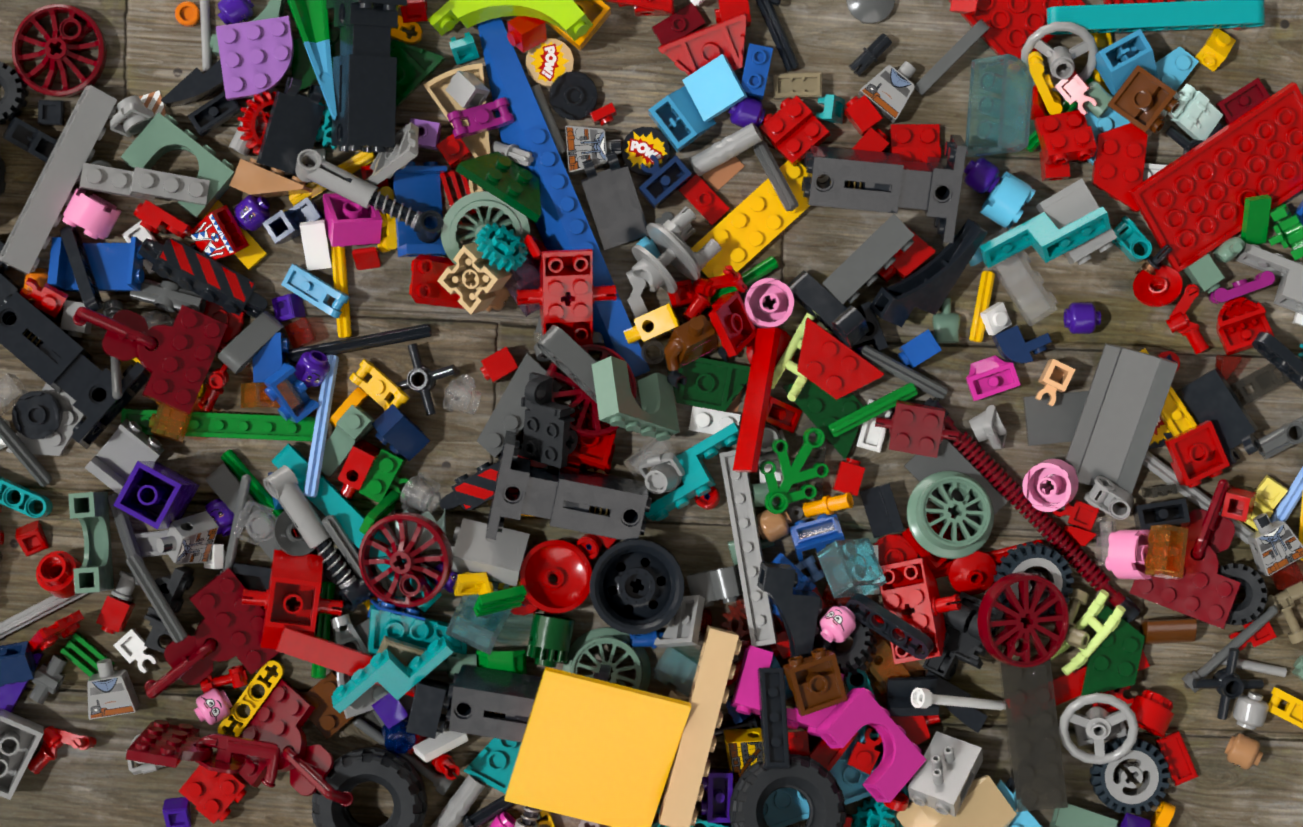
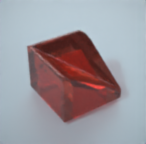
(1287, 576)

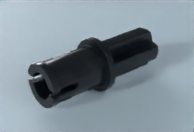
(870, 54)

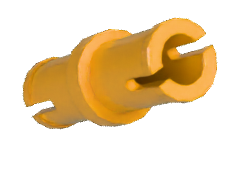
(828, 505)

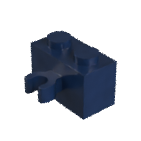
(663, 180)
(400, 432)
(16, 663)

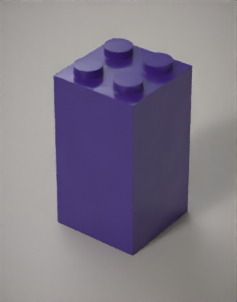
(156, 494)

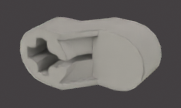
(635, 300)

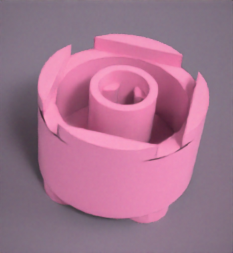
(92, 214)
(773, 290)
(1040, 493)
(1128, 554)

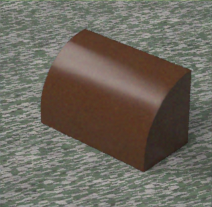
(1169, 630)

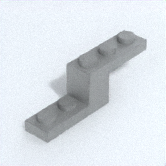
(144, 184)
(1291, 273)

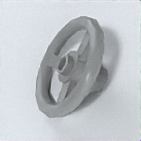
(1061, 58)
(1098, 727)

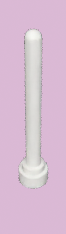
(924, 698)

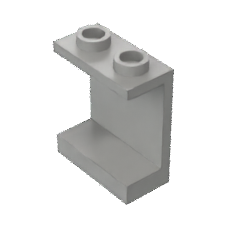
(121, 453)

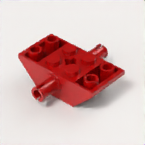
(562, 273)
(290, 578)
(914, 586)

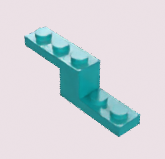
(1045, 237)
(697, 477)
(391, 674)

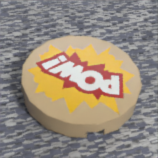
(549, 61)

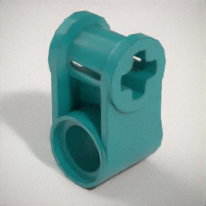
(1129, 238)

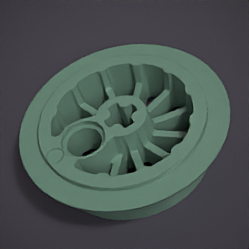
(460, 208)
(935, 542)
(610, 636)

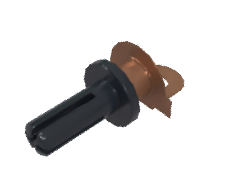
(1154, 262)

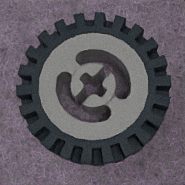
(1036, 555)
(1151, 790)

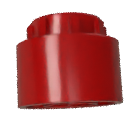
(48, 573)
(1153, 712)

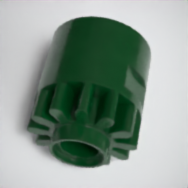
(550, 639)

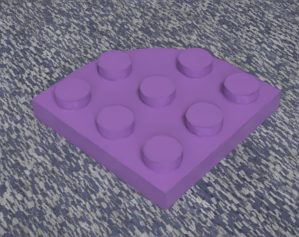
(254, 55)

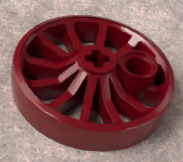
(61, 39)
(582, 398)
(409, 569)
(1025, 630)

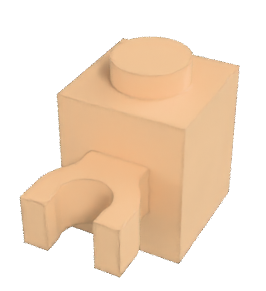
(1055, 378)

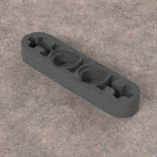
(951, 57)

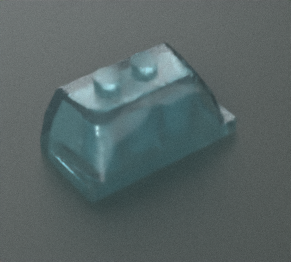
(998, 106)

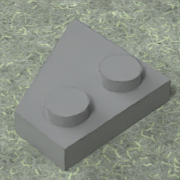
(685, 625)

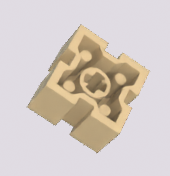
(473, 279)

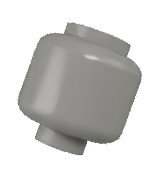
(1250, 711)

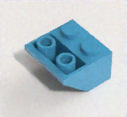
(1121, 58)
(679, 119)

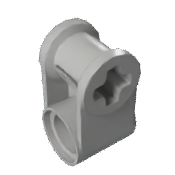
(1108, 497)

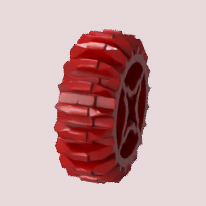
(251, 135)

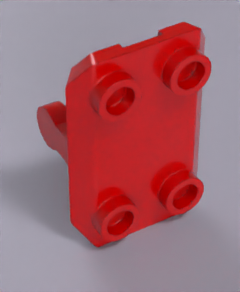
(424, 283)

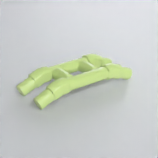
(786, 363)
(1102, 631)

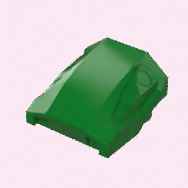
(503, 660)

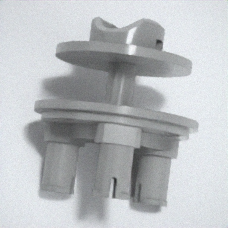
(671, 242)

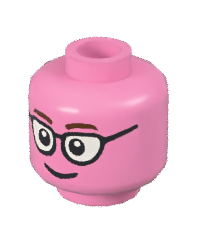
(837, 624)
(213, 706)

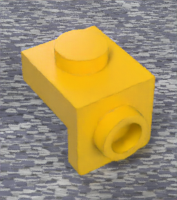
(1215, 49)
(472, 584)

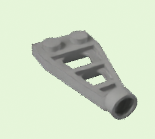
(375, 692)

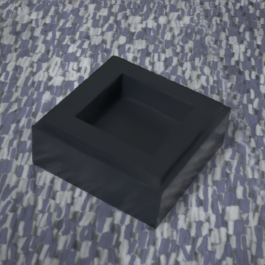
(51, 112)

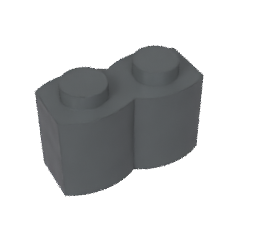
(716, 585)

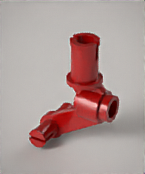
(706, 288)
(1180, 322)
(216, 380)
(54, 739)
(443, 764)

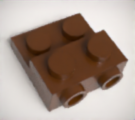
(1145, 101)
(815, 681)
(324, 715)

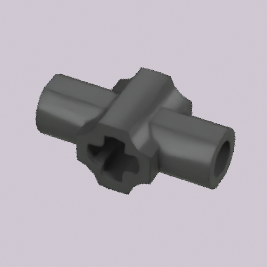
(48, 678)

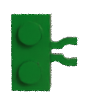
(383, 476)

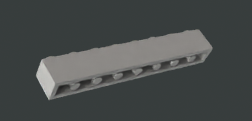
(57, 180)

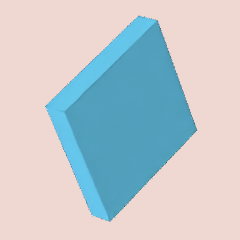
(714, 88)

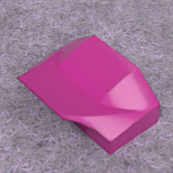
(991, 377)

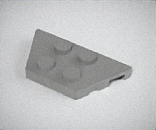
(395, 157)
(58, 442)

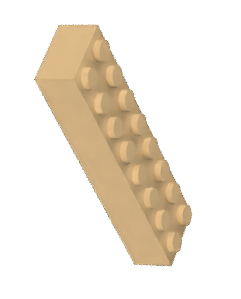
(698, 736)

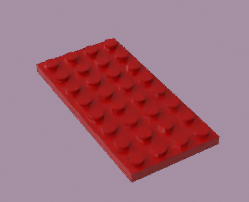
(1203, 193)

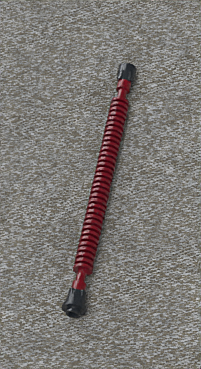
(1080, 560)

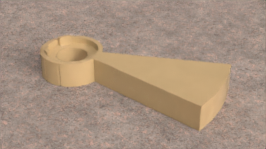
(479, 143)

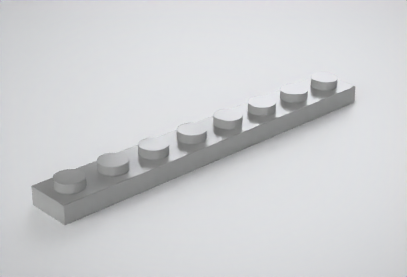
(748, 551)

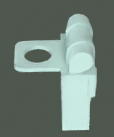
(1195, 113)

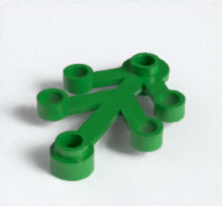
(792, 473)

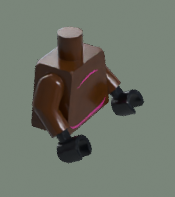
(688, 344)

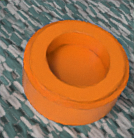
(187, 14)

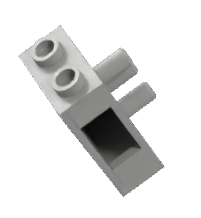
(1069, 206)
(497, 557)
(945, 774)

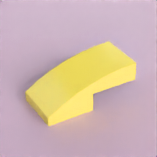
(1267, 497)

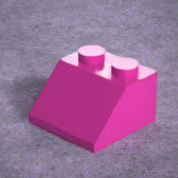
(350, 223)

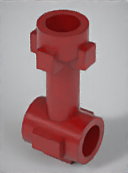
(236, 676)

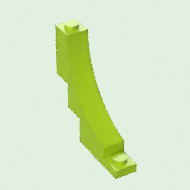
(560, 13)

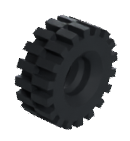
(14, 93)
(1255, 593)
(857, 654)

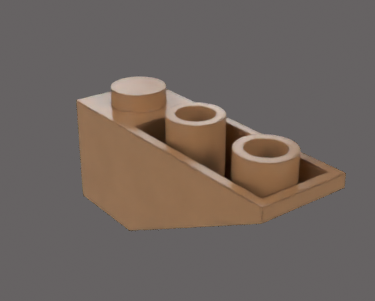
(258, 182)

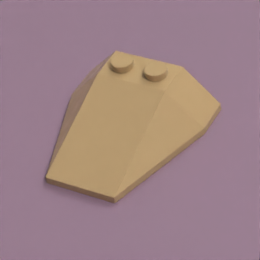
(981, 807)

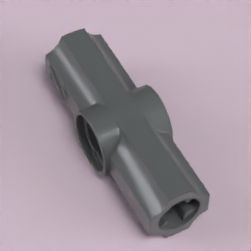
(168, 296)
(1279, 439)

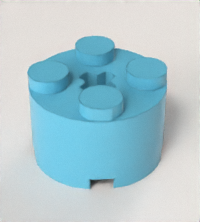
(1007, 200)

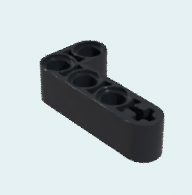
(843, 322)

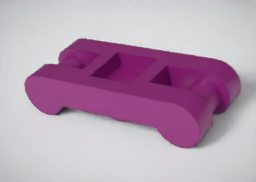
(480, 118)
(1242, 287)

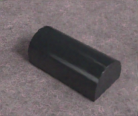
(214, 114)

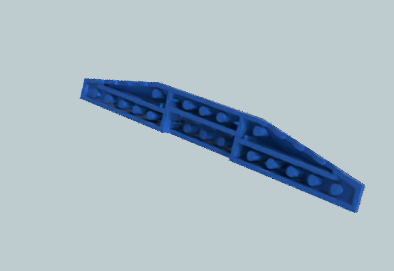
(562, 217)

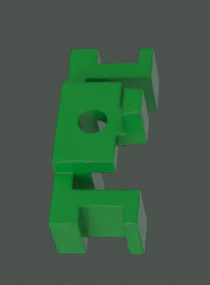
(1288, 230)

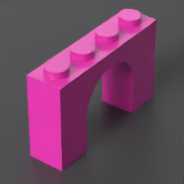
(747, 692)
(900, 755)

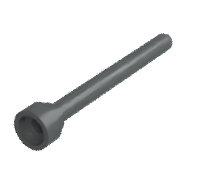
(109, 309)
(233, 540)
(1235, 643)
(440, 781)

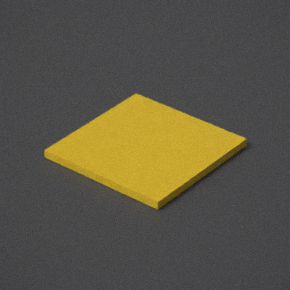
(597, 750)

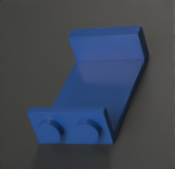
(421, 190)
(113, 266)

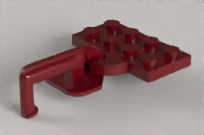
(181, 353)
(1202, 590)
(234, 627)
(280, 723)
(170, 744)

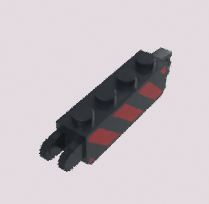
(203, 276)
(478, 488)

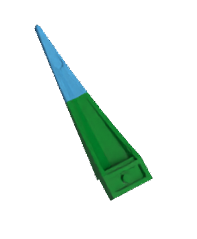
(313, 27)

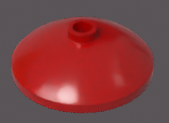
(567, 565)

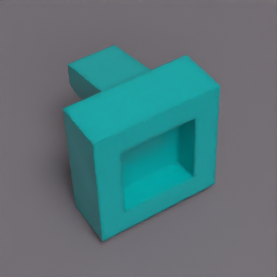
(464, 49)
(833, 109)

